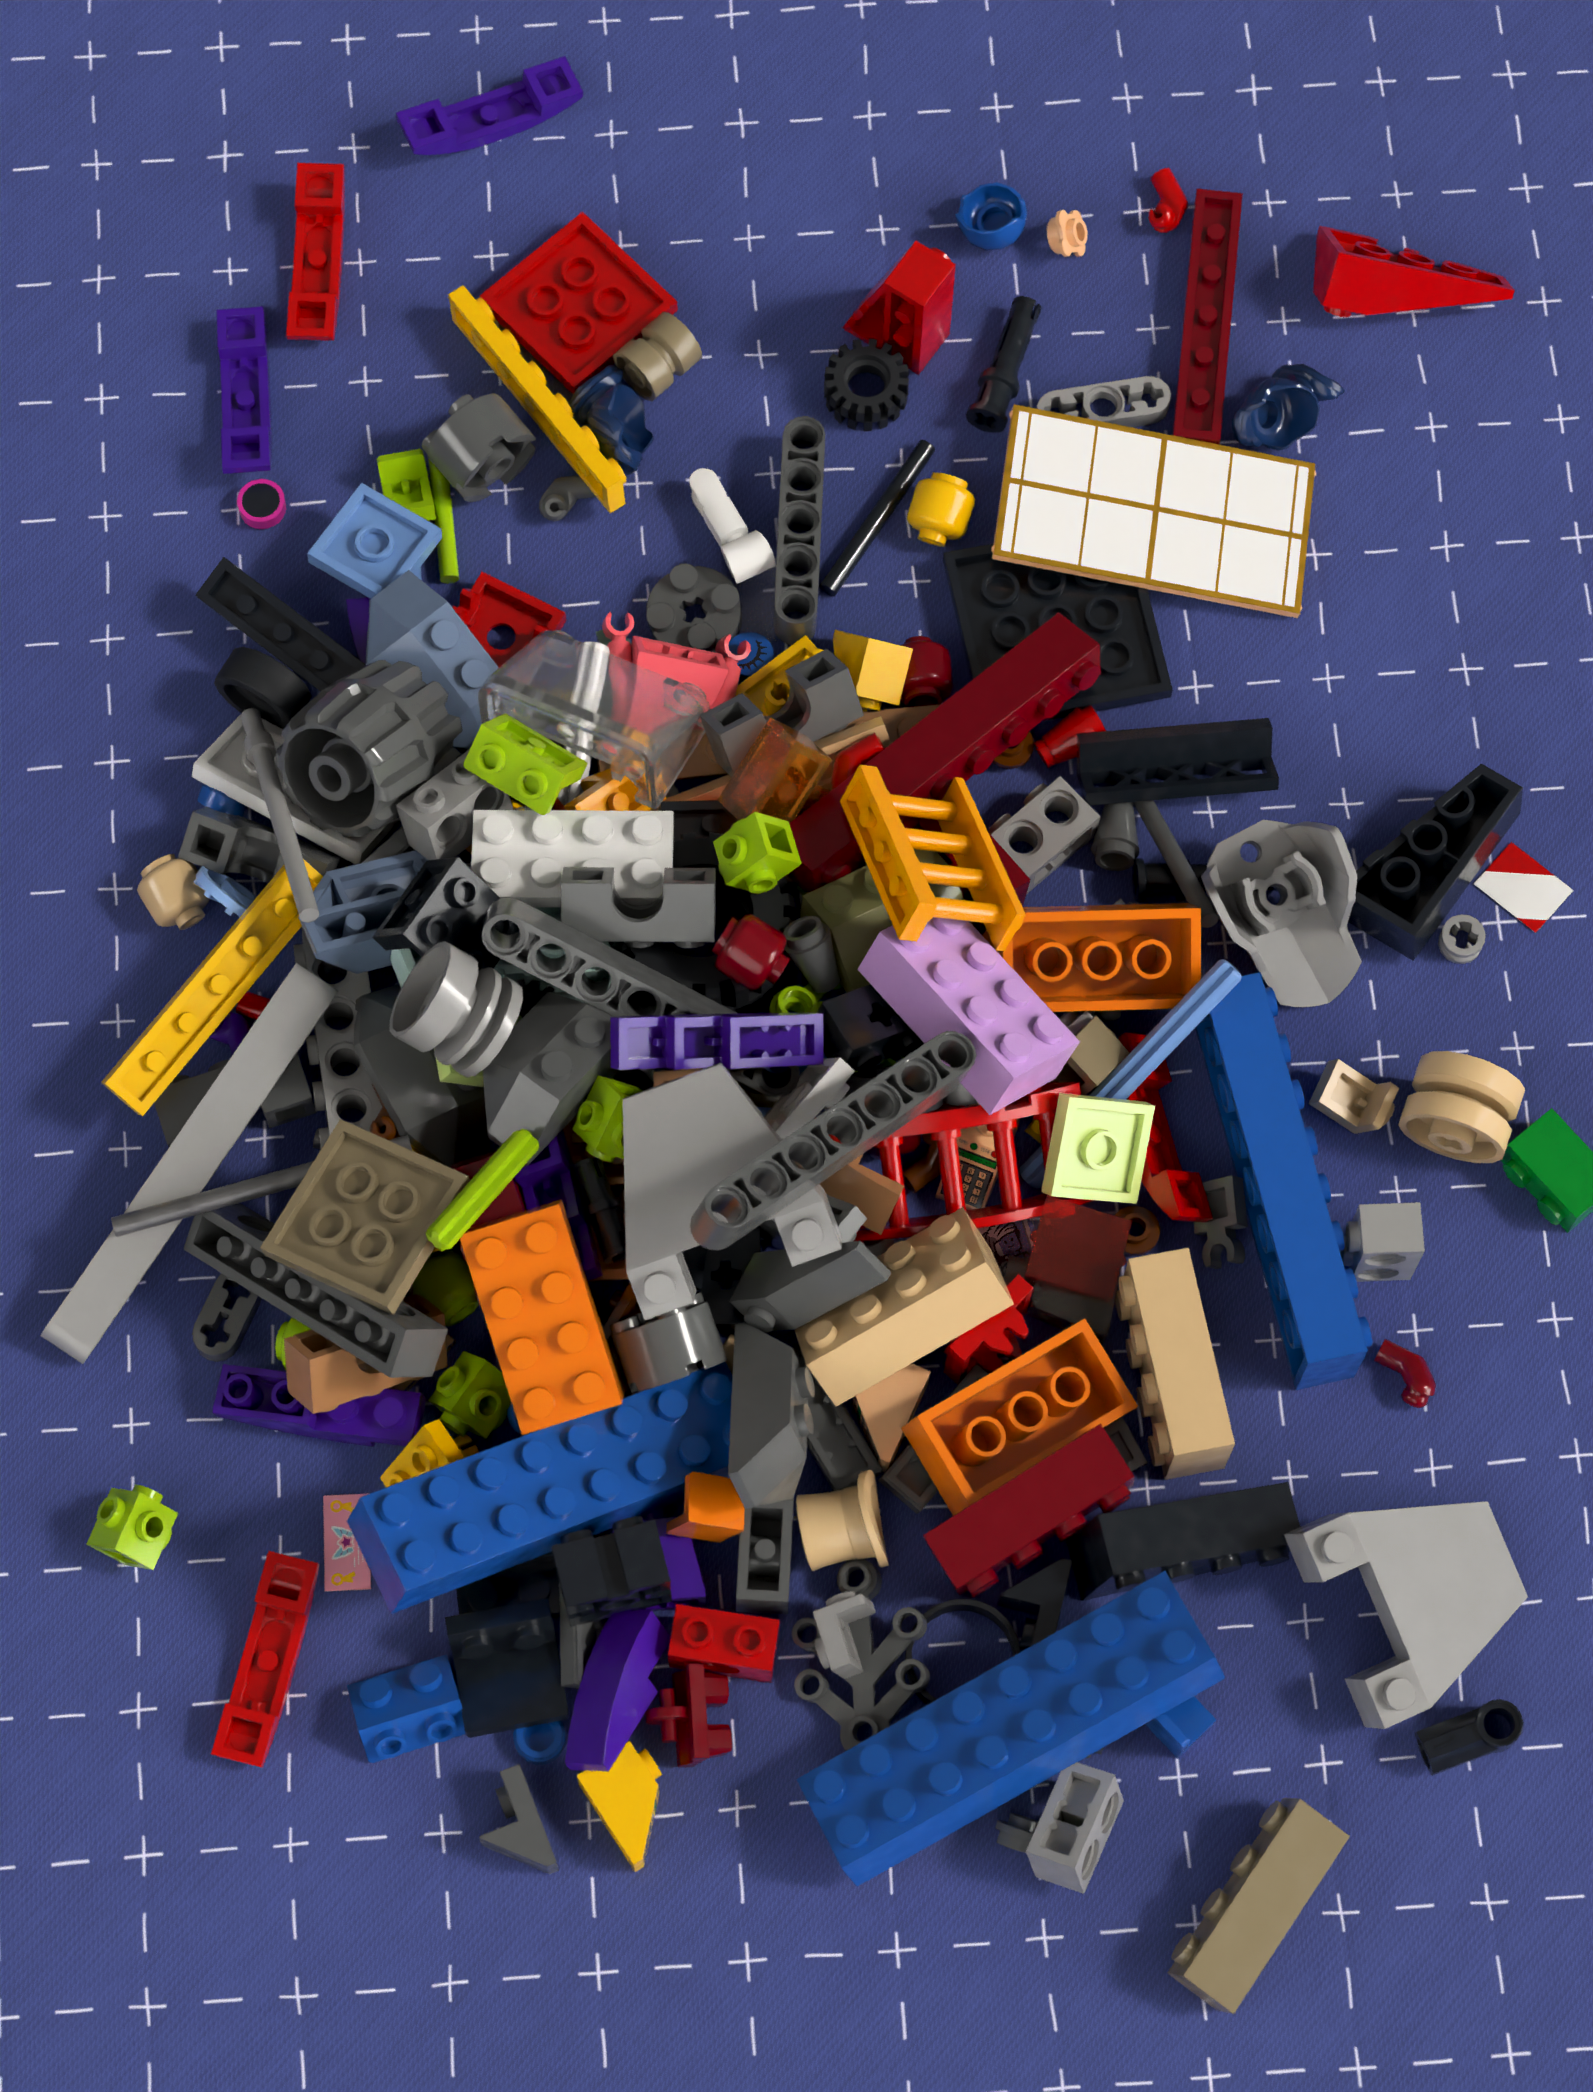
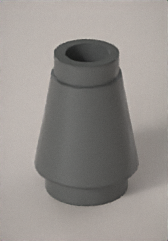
(1116, 837)
(813, 953)

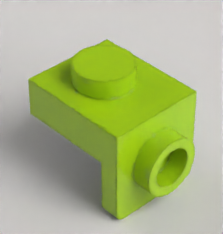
(407, 482)

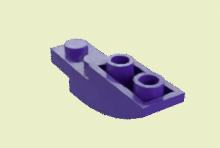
(263, 1400)

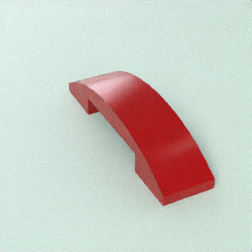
(317, 252)
(1174, 1190)
(267, 1660)

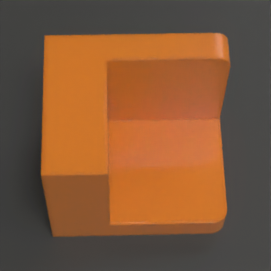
(710, 1509)

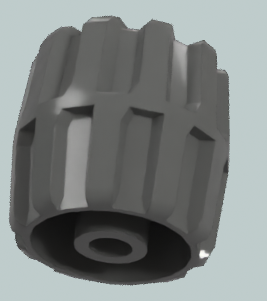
(366, 746)

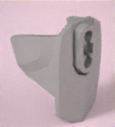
(1305, 937)

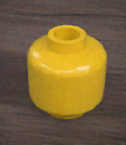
(940, 508)

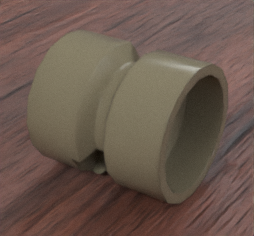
(663, 351)

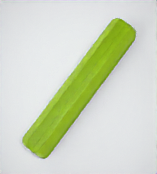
(482, 1189)

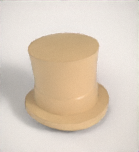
(842, 1524)

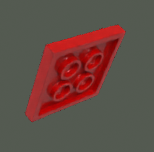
(577, 302)

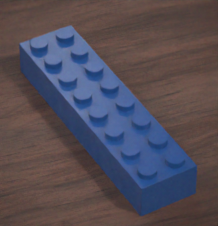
(1282, 1187)
(536, 1488)
(1010, 1729)

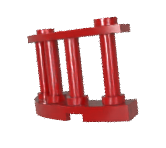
(945, 1128)

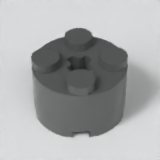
(480, 445)
(667, 1345)

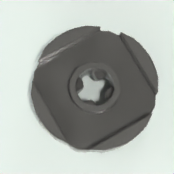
(691, 586)

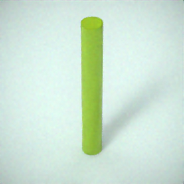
(443, 508)

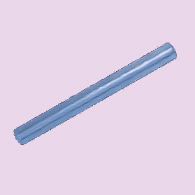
(1154, 1047)

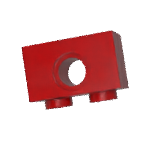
(724, 1642)

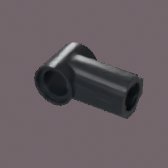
(1465, 1738)

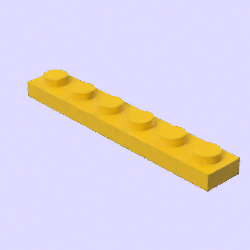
(529, 387)
(208, 995)

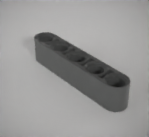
(805, 511)

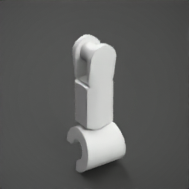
(743, 551)

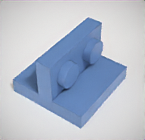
(373, 542)

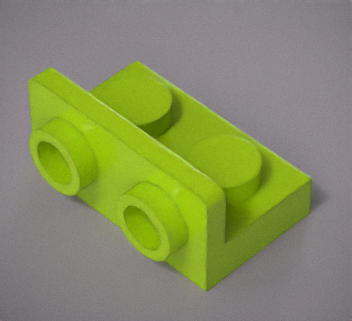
(522, 763)

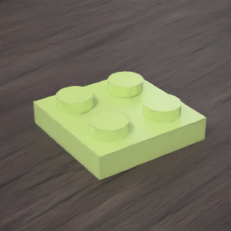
(1098, 1148)

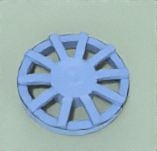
(224, 890)

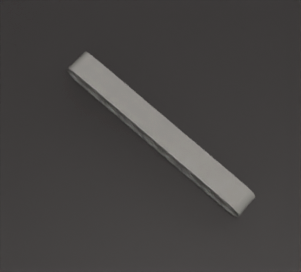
(191, 1159)

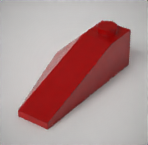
(1371, 280)

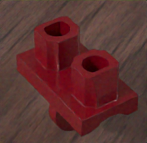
(685, 1715)

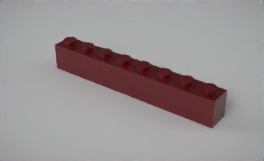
(955, 740)

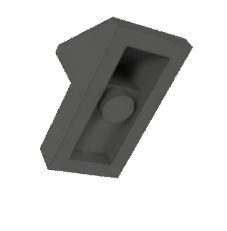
(525, 1838)

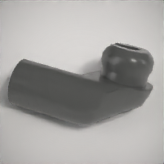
(562, 496)

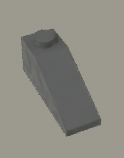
(786, 1297)

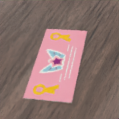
(343, 1560)

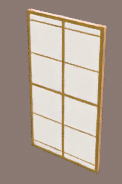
(1154, 511)

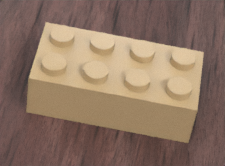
(935, 1292)
(1175, 1364)

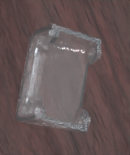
(601, 708)

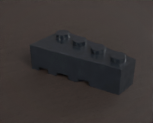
(1429, 865)
(1183, 1539)

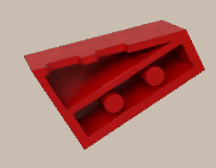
(909, 306)

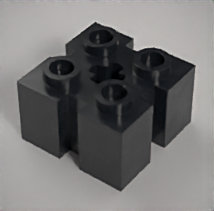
(612, 1571)

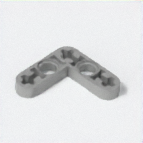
(1114, 391)

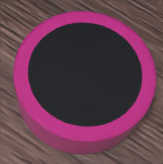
(261, 504)

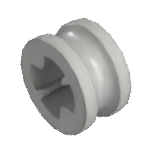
(1447, 943)

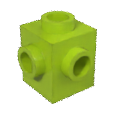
(757, 853)
(601, 1118)
(471, 1396)
(133, 1526)

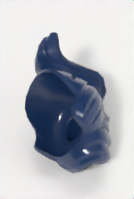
(1283, 407)
(614, 417)

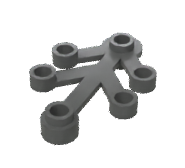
(873, 1664)

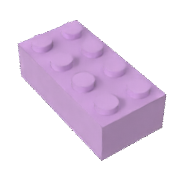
(965, 986)

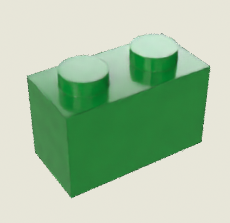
(1554, 1169)

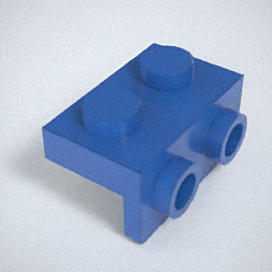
(407, 1709)

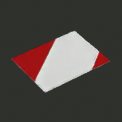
(1523, 887)

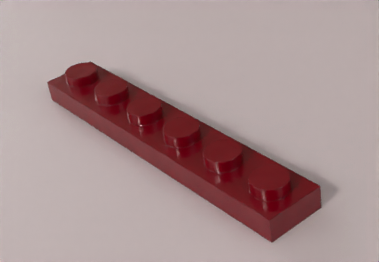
(1207, 315)

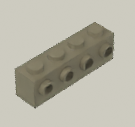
(1257, 1903)

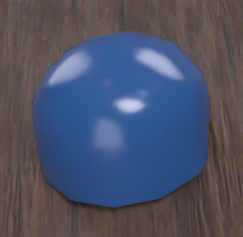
(992, 216)

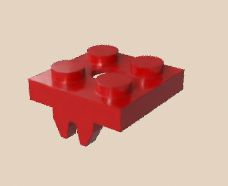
(497, 604)
(991, 1337)

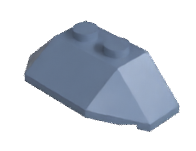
(422, 628)
(353, 907)

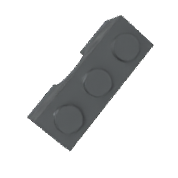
(818, 704)
(243, 846)
(680, 915)
(286, 1102)

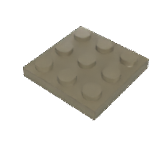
(364, 1216)

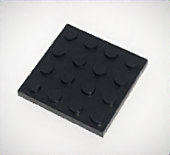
(1007, 601)

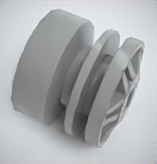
(456, 1009)

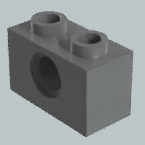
(765, 1559)

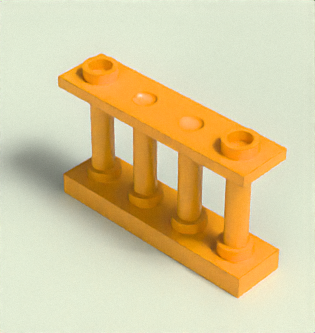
(905, 880)

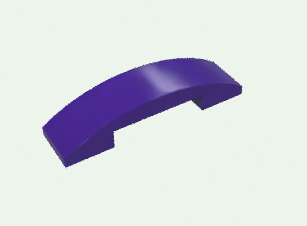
(491, 115)
(244, 390)

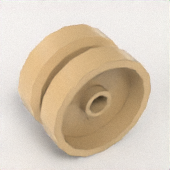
(1461, 1107)

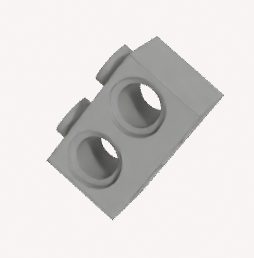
(441, 811)
(1051, 841)
(1384, 1241)
(1075, 1826)

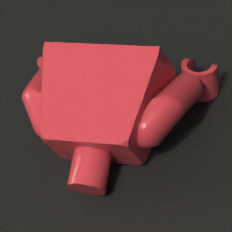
(712, 672)

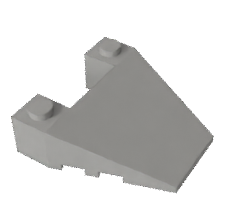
(678, 1148)
(1437, 1587)

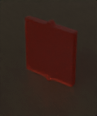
(1078, 1248)

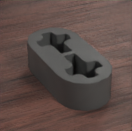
(212, 1314)

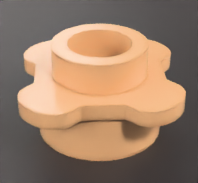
(1067, 233)

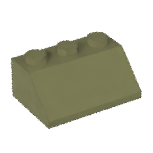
(857, 915)

